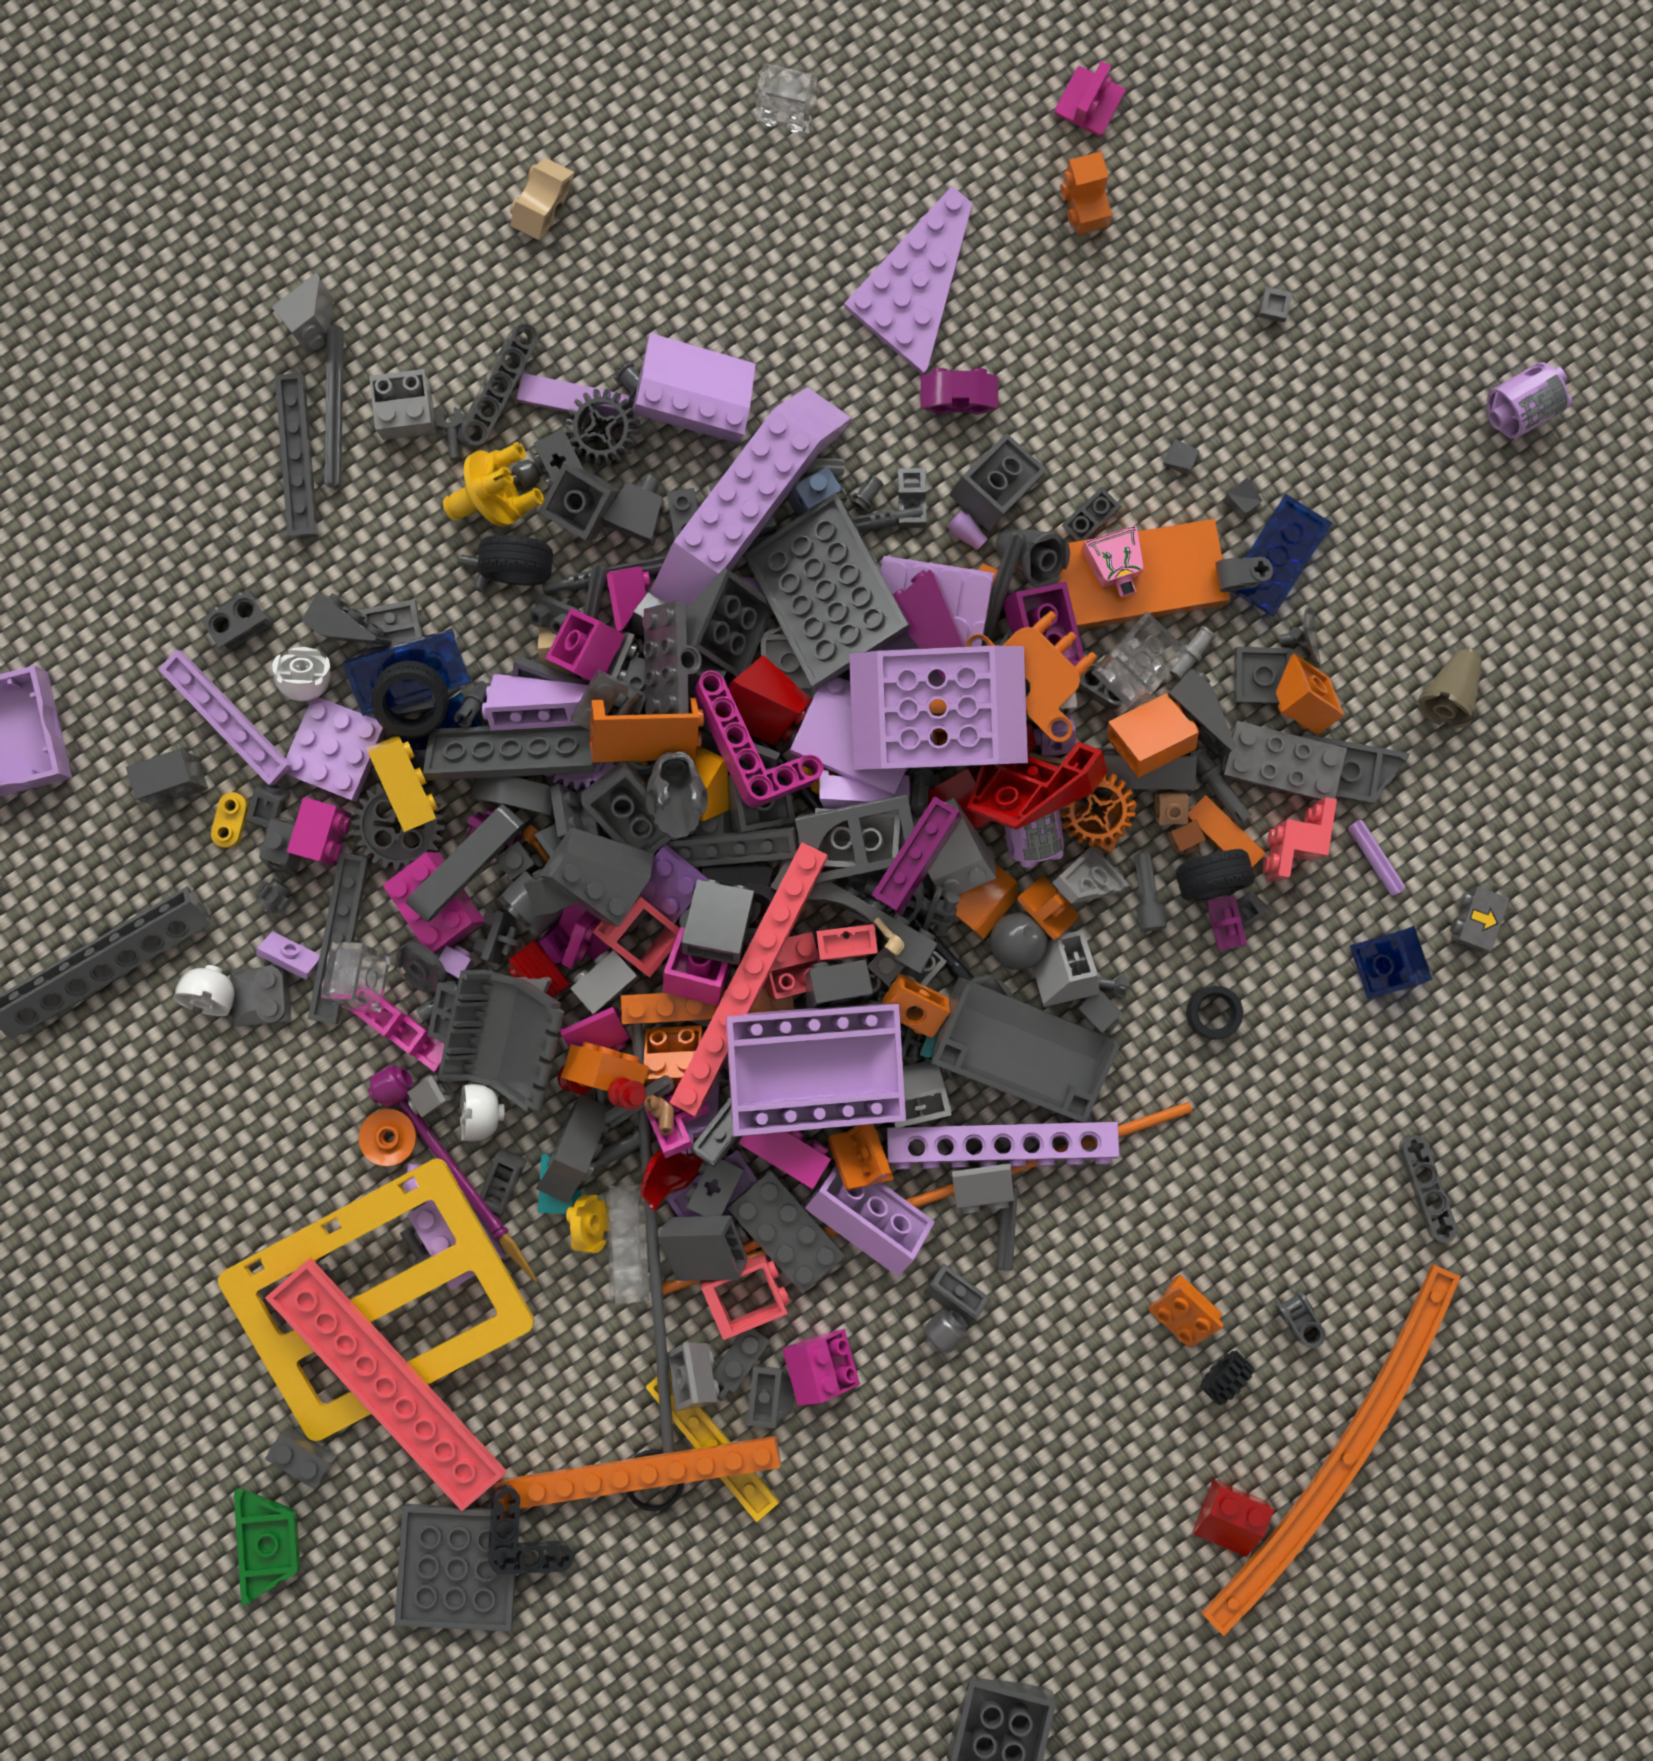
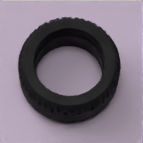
(515, 560)
(404, 727)
(1215, 875)

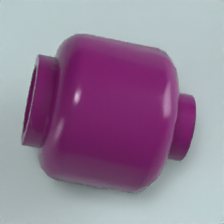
(390, 1085)

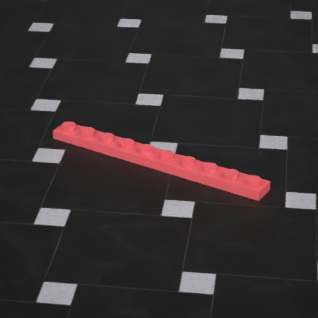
(749, 976)

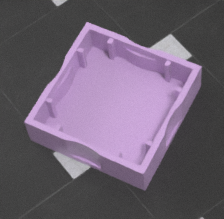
(29, 732)

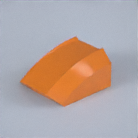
(987, 903)

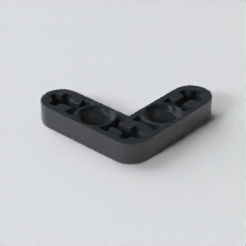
(508, 1543)

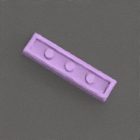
(559, 395)

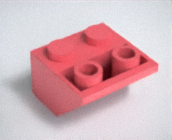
(791, 966)

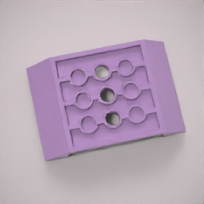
(981, 696)

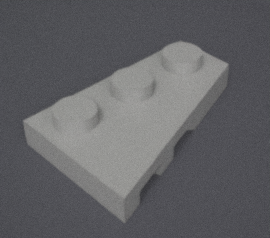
(1090, 878)

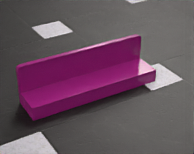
(917, 855)

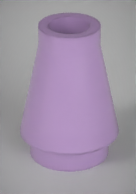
(967, 530)

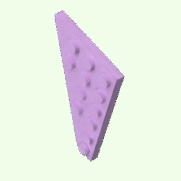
(910, 288)

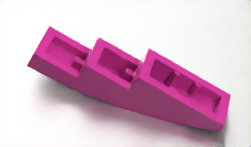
(405, 1033)

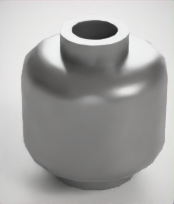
(945, 1331)

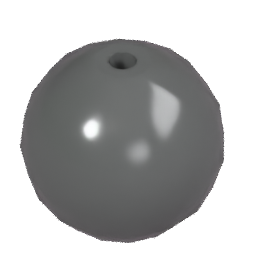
(1018, 941)

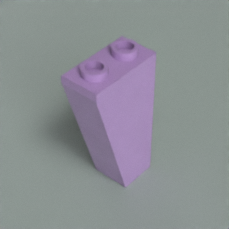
(530, 703)

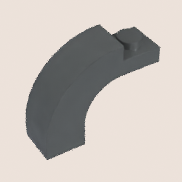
(514, 793)

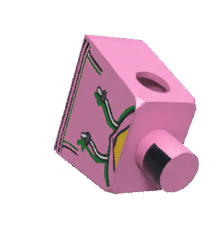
(1116, 559)

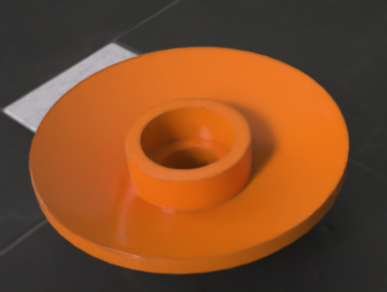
(373, 1140)

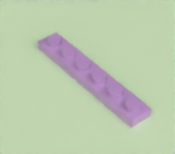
(225, 717)

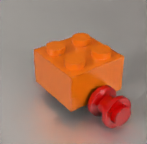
(604, 1070)

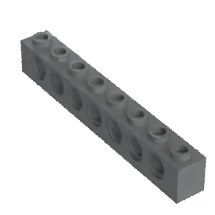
(81, 970)

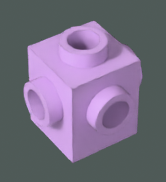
(1050, 747)

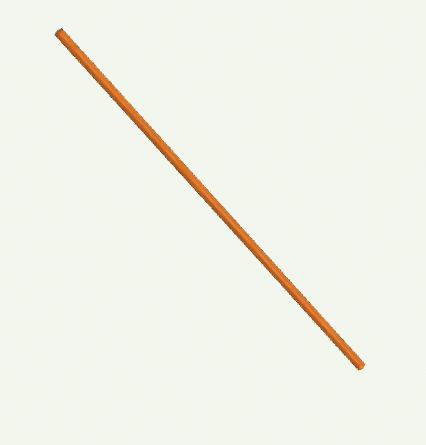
(948, 1190)

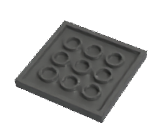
(447, 1571)

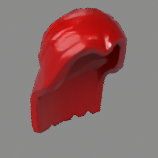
(668, 1175)

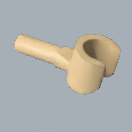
(895, 943)

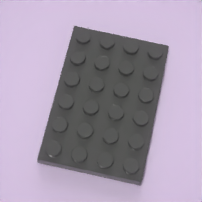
(826, 590)

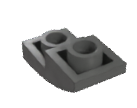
(1091, 515)

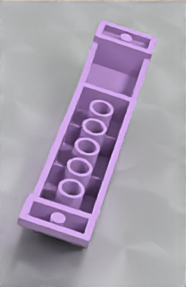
(748, 494)

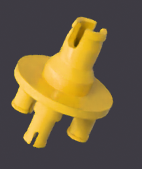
(492, 488)

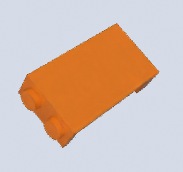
(643, 736)

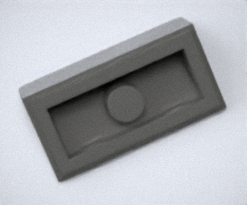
(956, 1294)

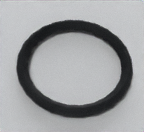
(654, 1508)

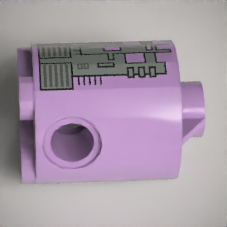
(1528, 400)
(1036, 841)

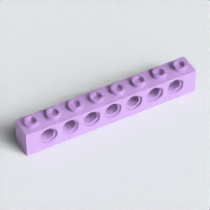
(1104, 1134)

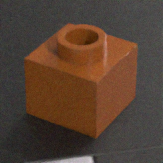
(1186, 838)

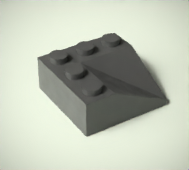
(727, 622)
(1002, 1722)

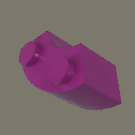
(959, 391)

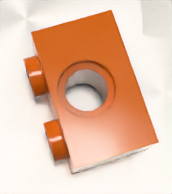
(932, 1005)

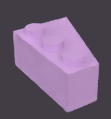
(843, 791)

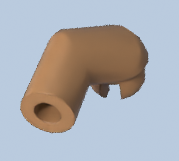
(663, 1111)

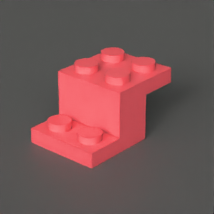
(1299, 840)

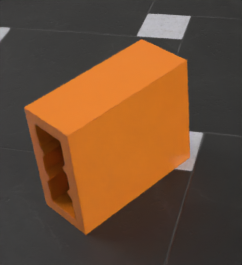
(1152, 735)

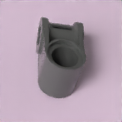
(1242, 573)
(1299, 1315)

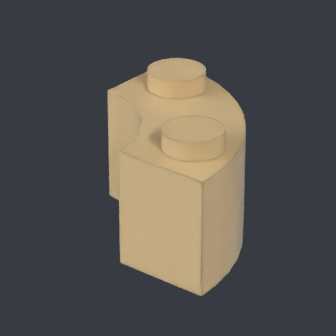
(536, 206)

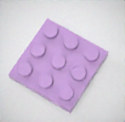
(332, 748)

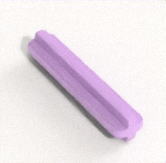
(1376, 857)

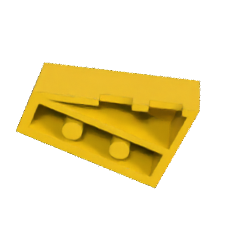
(402, 782)

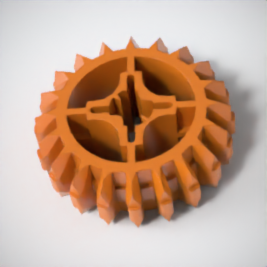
(1109, 803)

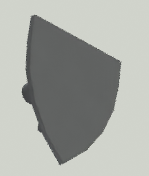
(1308, 634)

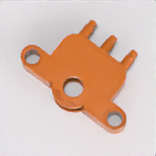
(1049, 672)

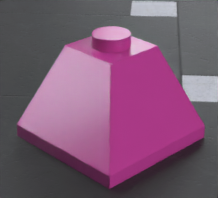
(626, 591)

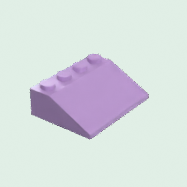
(694, 388)
(828, 736)

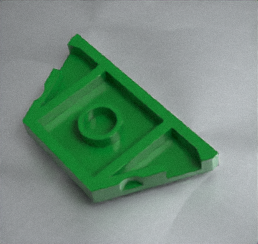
(264, 1543)

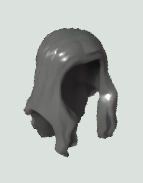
(676, 795)

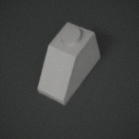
(430, 1096)

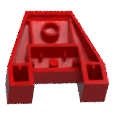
(1034, 789)

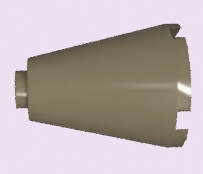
(1453, 691)

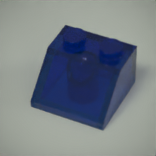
(1391, 962)

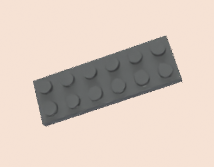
(506, 753)

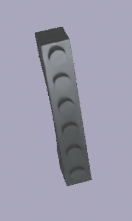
(917, 945)

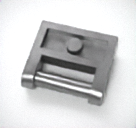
(605, 688)

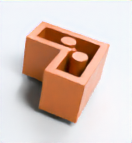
(1085, 193)

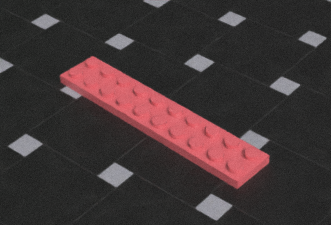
(386, 1384)

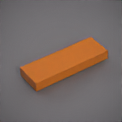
(1223, 830)

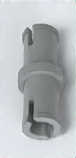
(1194, 652)

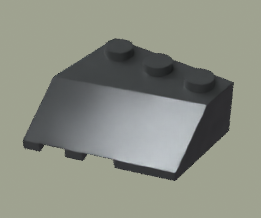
(599, 874)

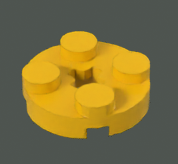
(587, 1224)

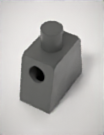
(637, 511)
(275, 847)

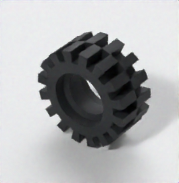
(1227, 1377)

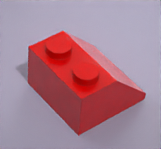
(1233, 1518)

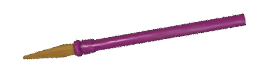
(493, 1224)

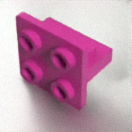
(1090, 99)
(583, 942)

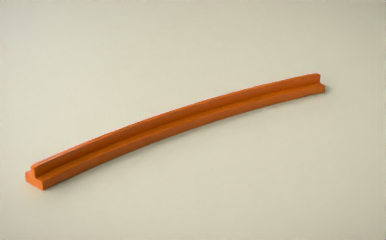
(1345, 1457)

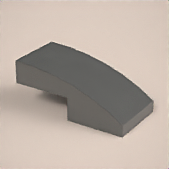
(912, 494)

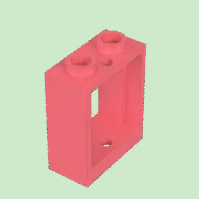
(859, 944)
(657, 952)
(730, 1328)

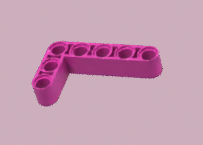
(746, 750)

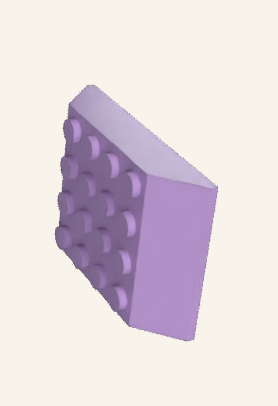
(815, 1068)

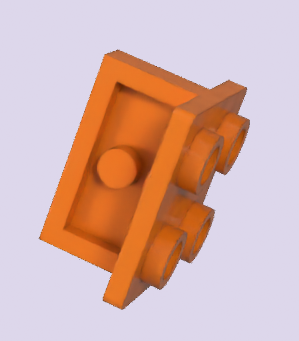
(1048, 907)
(860, 1157)
(1187, 1312)

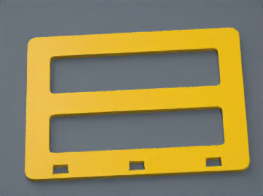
(470, 1253)

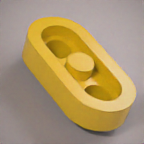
(232, 820)

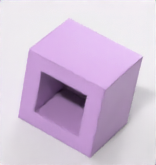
(455, 960)

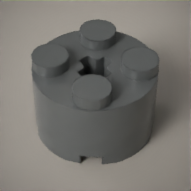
(519, 905)

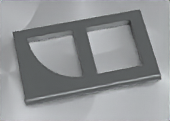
(815, 827)

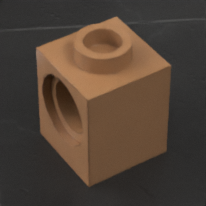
(1171, 807)

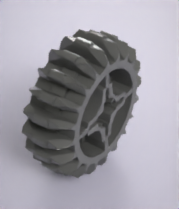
(590, 433)

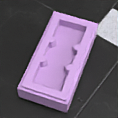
(288, 955)

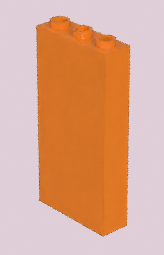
(1175, 577)

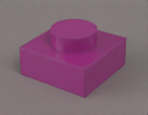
(555, 943)

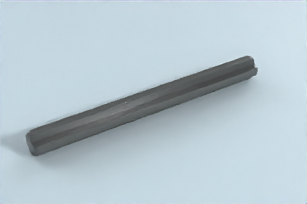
(334, 406)

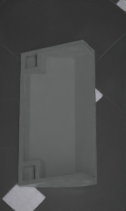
(1023, 1050)

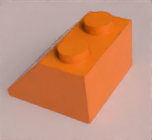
(1308, 696)

